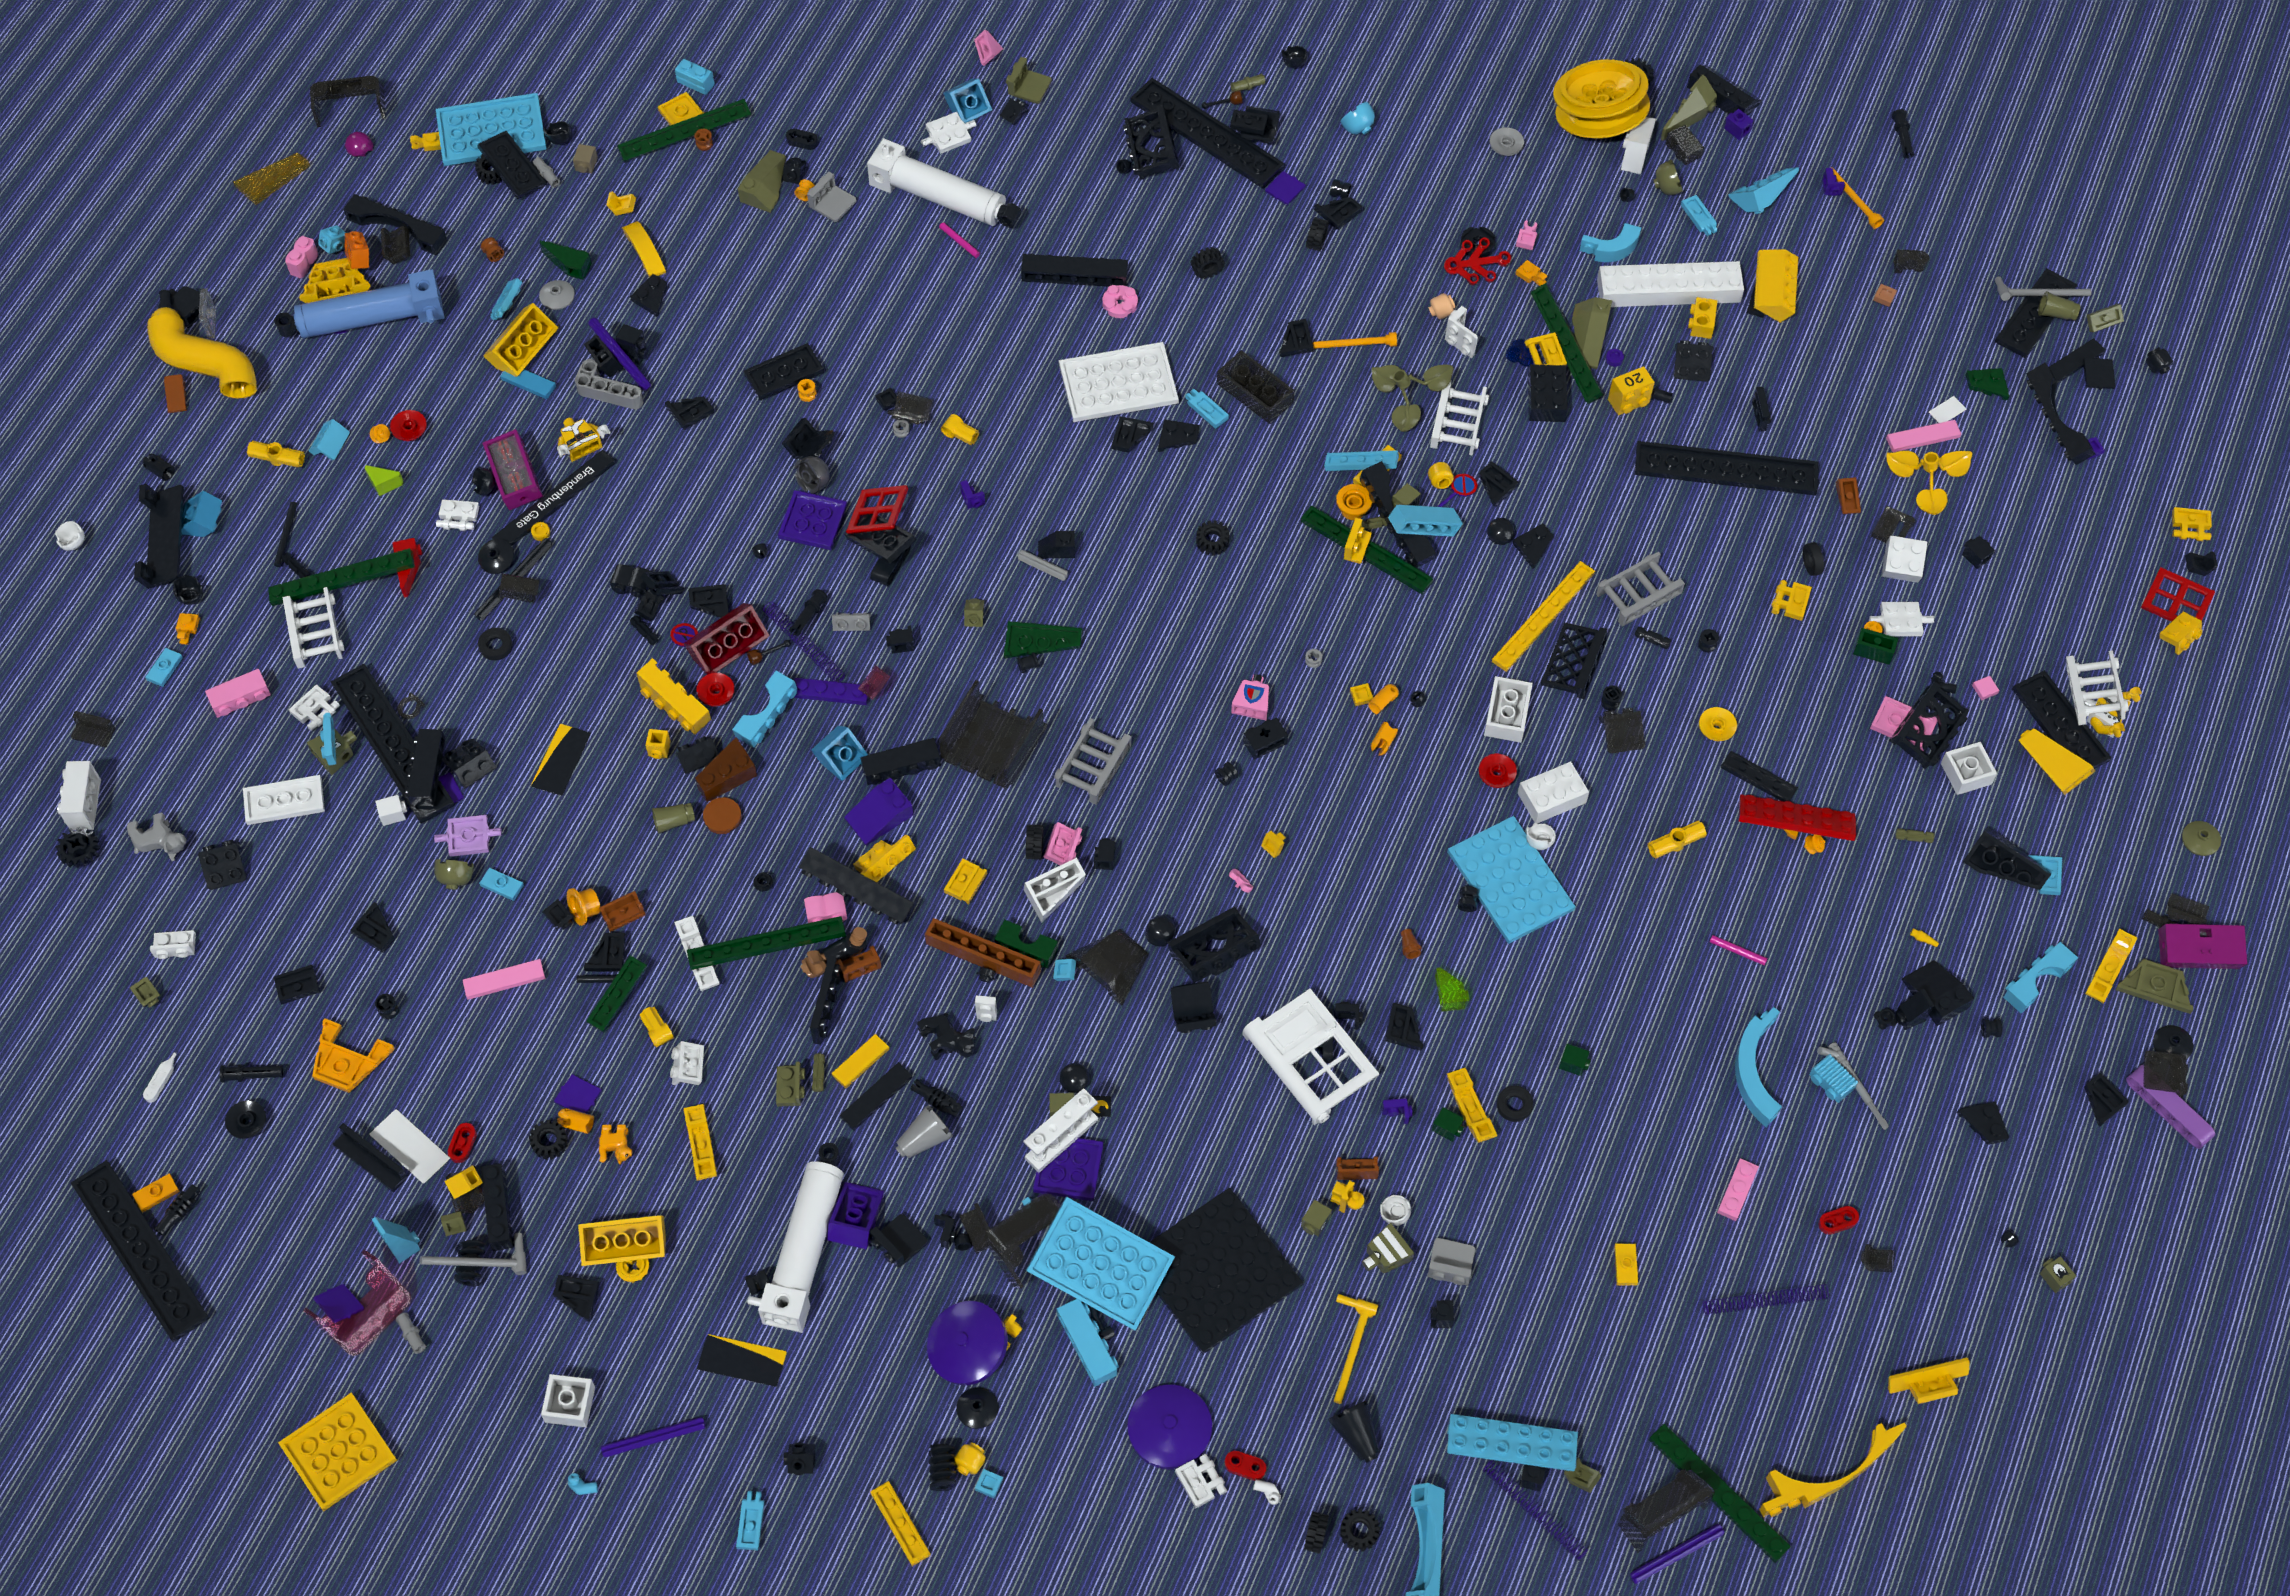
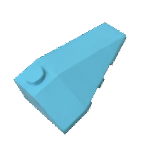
(1763, 191)
(398, 1238)

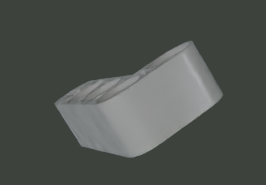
(592, 386)

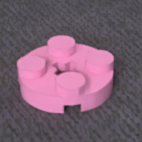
(1120, 293)

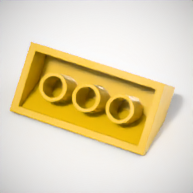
(1776, 283)
(521, 340)
(622, 1240)

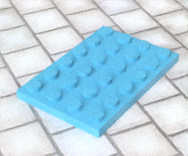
(469, 124)
(1511, 879)
(1100, 1263)

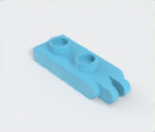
(1699, 215)
(505, 300)
(1206, 408)
(328, 737)
(750, 1522)

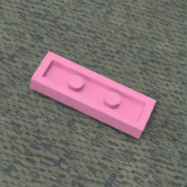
(1738, 1189)

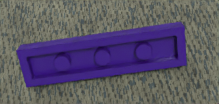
(830, 691)

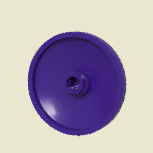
(967, 1343)
(1169, 1426)

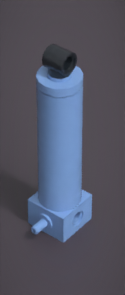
(366, 308)

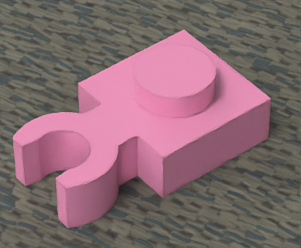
(1527, 236)

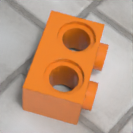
(356, 250)

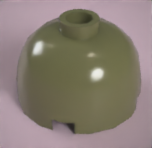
(1667, 179)
(453, 873)

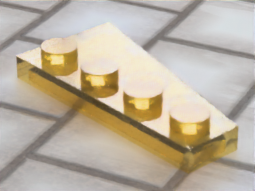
(270, 178)

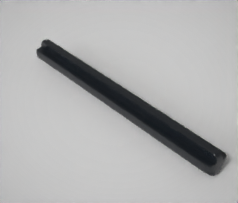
(520, 571)

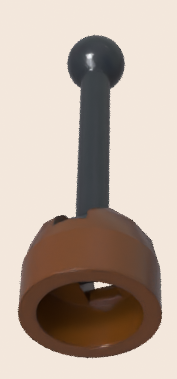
(1235, 98)
(756, 656)

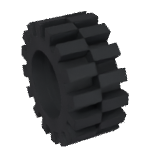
(484, 175)
(1317, 234)
(1207, 262)
(1212, 528)
(1034, 842)
(554, 1149)
(1359, 1517)
(1316, 1532)

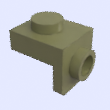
(973, 613)
(145, 992)
(1583, 1476)

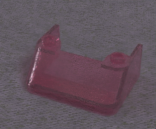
(380, 1306)

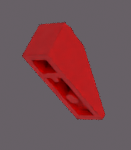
(407, 576)

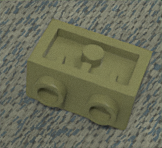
(788, 1087)

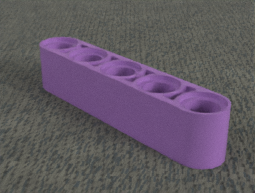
(2173, 1110)

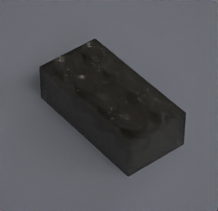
(1255, 387)

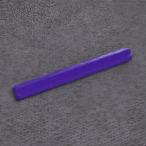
(619, 354)
(652, 1437)
(1676, 1553)

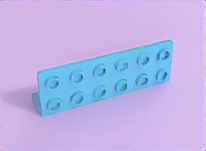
(1512, 1442)

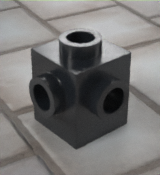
(800, 1458)

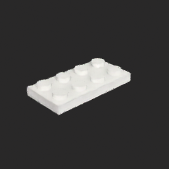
(283, 800)

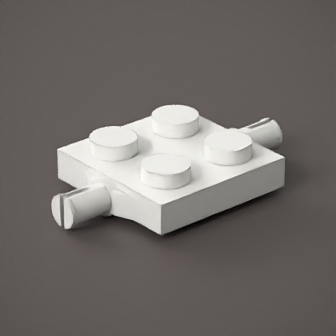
(948, 132)
(1901, 619)

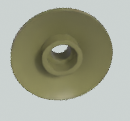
(2197, 843)

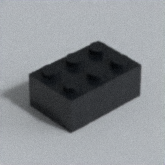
(1547, 393)

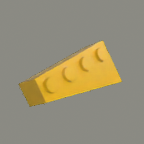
(672, 697)

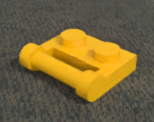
(1550, 348)

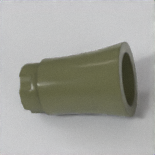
(2058, 307)
(672, 816)

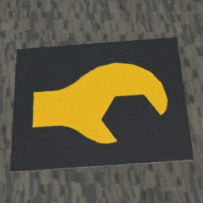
(1103, 1108)

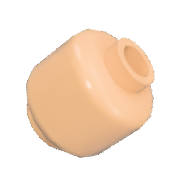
(1441, 306)

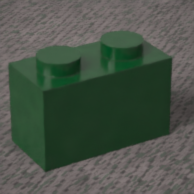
(1875, 646)

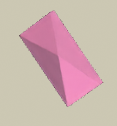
(987, 47)

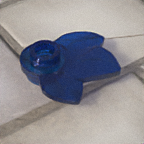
(1519, 353)

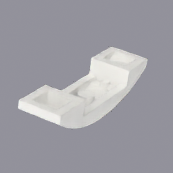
(691, 939)

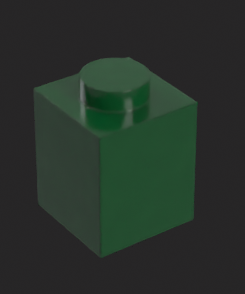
(1574, 1060)
(1448, 1124)

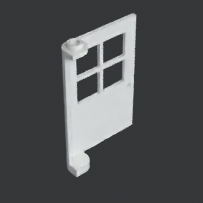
(1295, 1033)

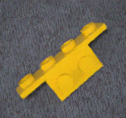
(883, 858)
(1930, 1382)

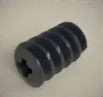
(467, 1274)
(941, 1466)

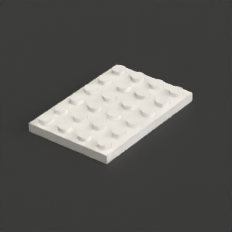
(1118, 382)

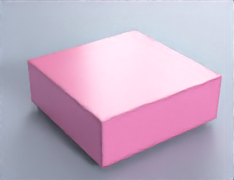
(1985, 688)

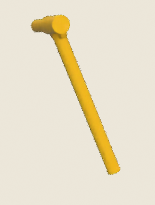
(1365, 1309)

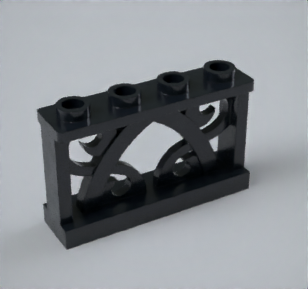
(1169, 156)
(1905, 730)
(1207, 961)

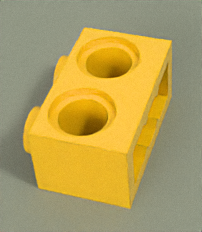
(1703, 317)

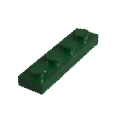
(616, 994)

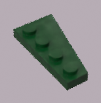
(1038, 638)

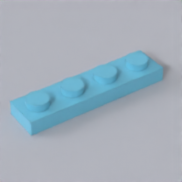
(1360, 460)

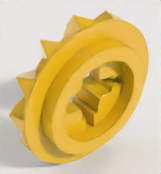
(634, 1275)

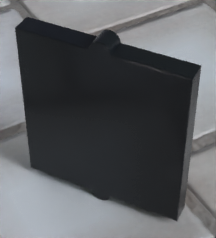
(2099, 373)

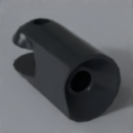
(158, 467)

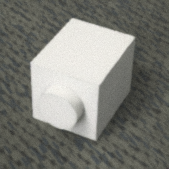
(391, 810)

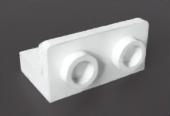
(173, 944)
(687, 1063)

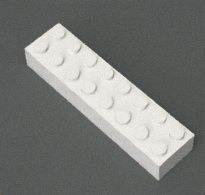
(1670, 283)

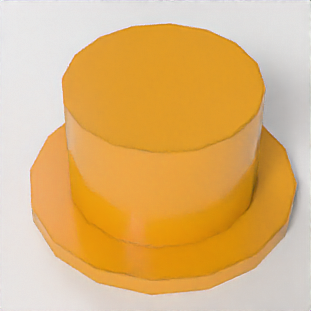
(1353, 501)
(582, 904)

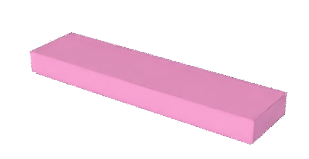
(1923, 436)
(503, 979)

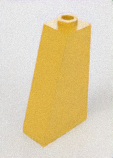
(2056, 761)

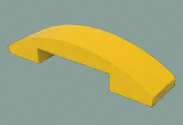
(645, 249)
(2111, 965)
(1469, 1105)
(700, 1142)

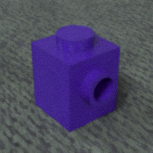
(1738, 124)

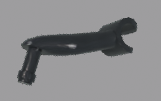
(1106, 1333)

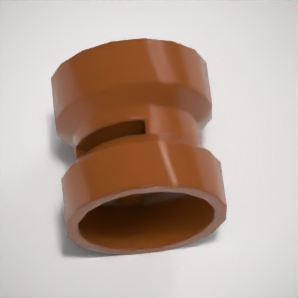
(492, 250)

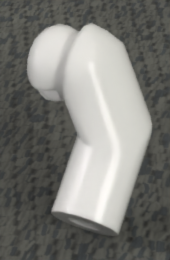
(1270, 1491)

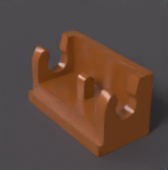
(622, 911)
(859, 964)
(1357, 1168)

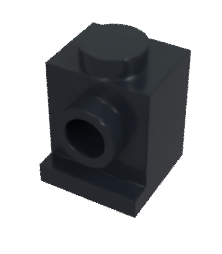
(900, 640)
(1104, 854)
(1442, 1314)

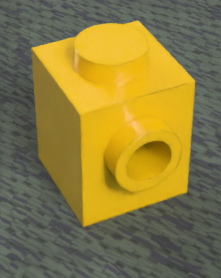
(658, 743)
(463, 1182)

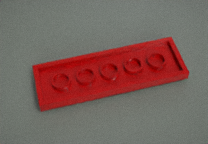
(1797, 817)

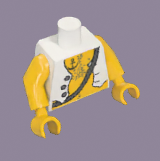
(2110, 722)

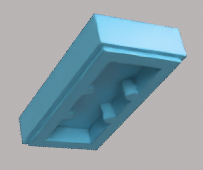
(164, 667)
(501, 884)

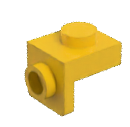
(621, 204)

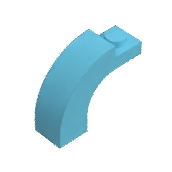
(1612, 249)

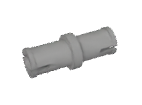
(546, 172)
(410, 1333)

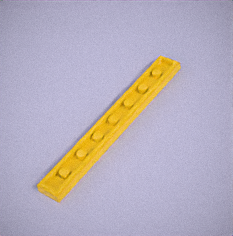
(1543, 616)

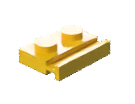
(965, 881)

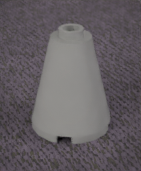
(923, 1134)

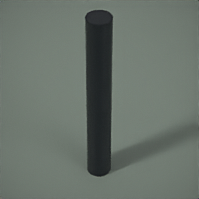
(595, 978)

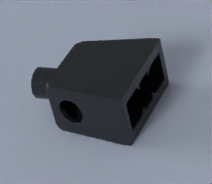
(186, 304)

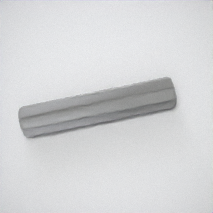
(1042, 565)

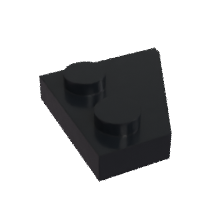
(1402, 1027)

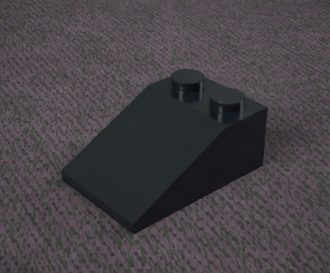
(1945, 991)

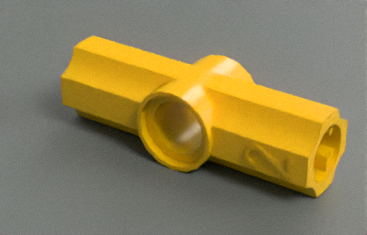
(275, 454)
(1667, 844)

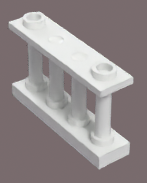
(1445, 407)
(295, 624)
(2080, 697)
(1061, 1130)

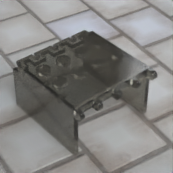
(990, 739)

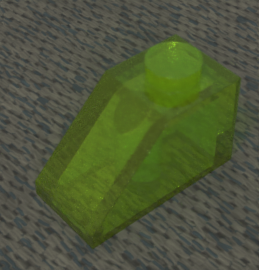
(1450, 991)

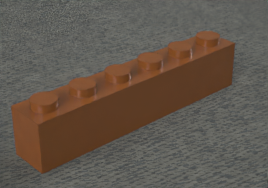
(983, 952)

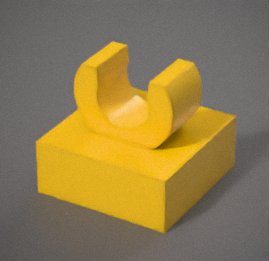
(1273, 843)

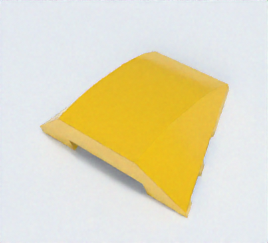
(333, 280)

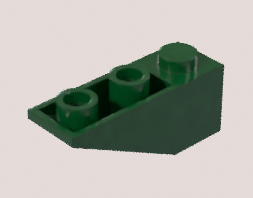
(570, 261)

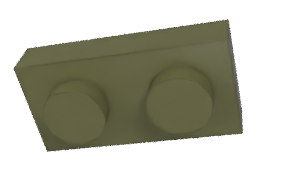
(2105, 318)

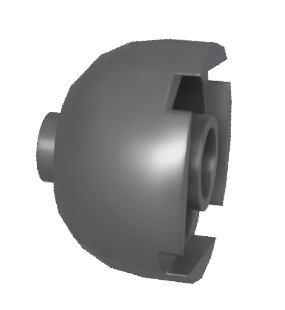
(812, 474)

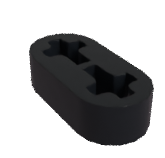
(802, 139)

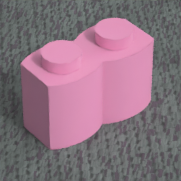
(301, 257)
(825, 907)

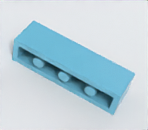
(1425, 520)
(1087, 1342)

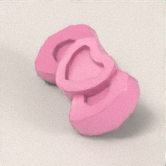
(1240, 880)

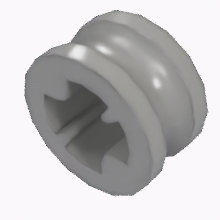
(901, 433)
(1309, 661)

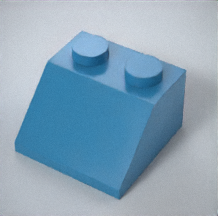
(968, 100)
(200, 515)
(839, 752)

